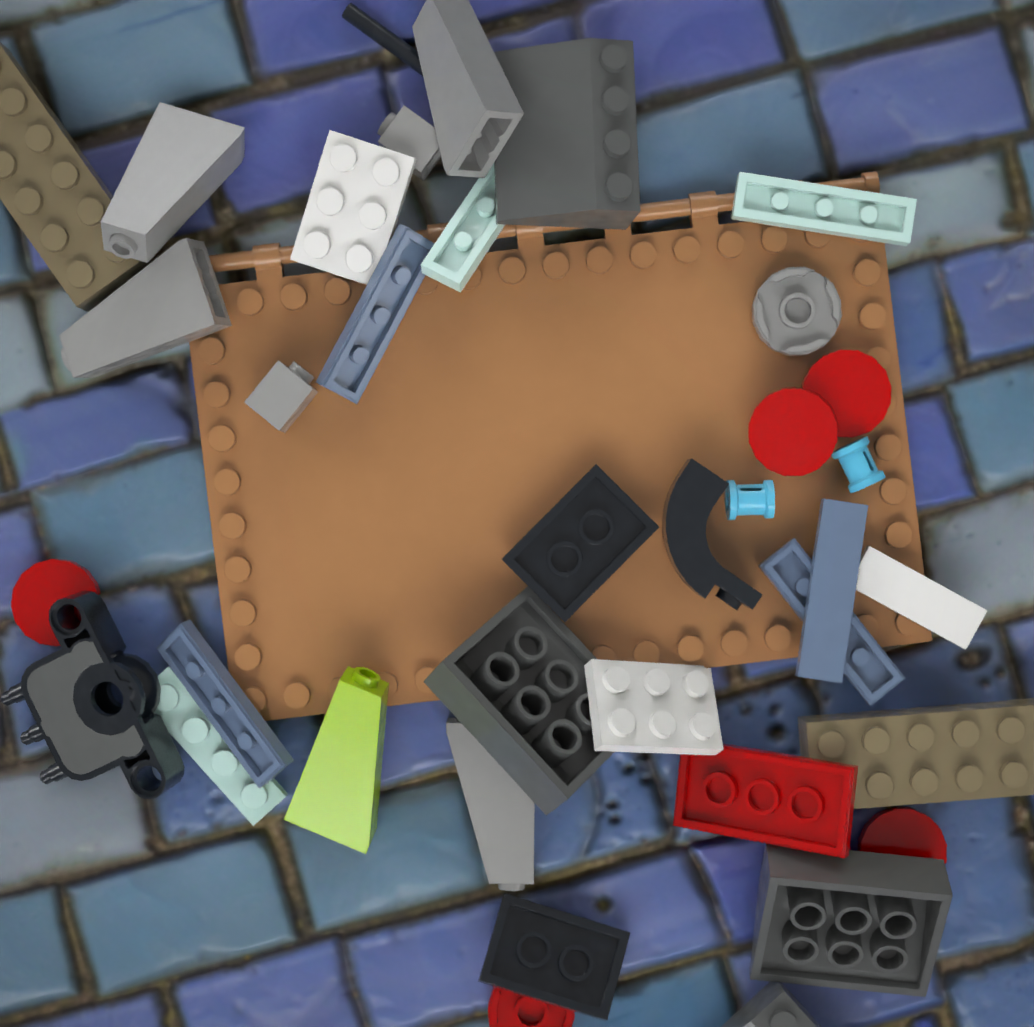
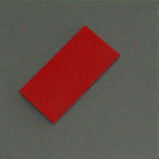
(768, 798)

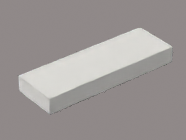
(918, 598)

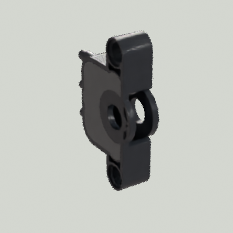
(77, 709)

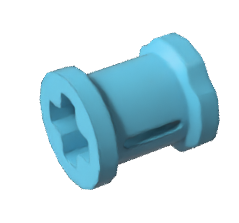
(858, 464)
(749, 499)

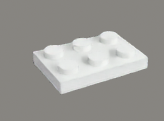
(352, 207)
(652, 708)

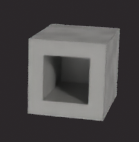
(413, 137)
(282, 395)

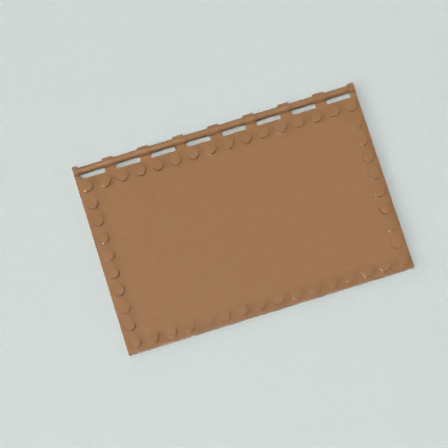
(389, 518)

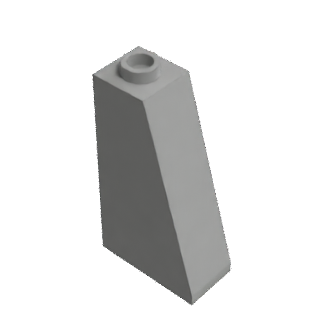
(465, 87)
(169, 179)
(152, 312)
(498, 811)

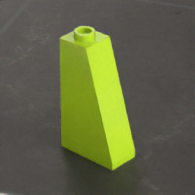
(344, 768)

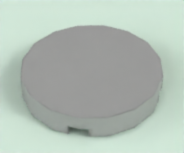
(796, 311)

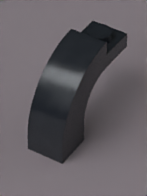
(685, 540)

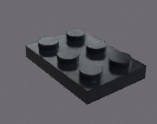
(580, 543)
(554, 957)

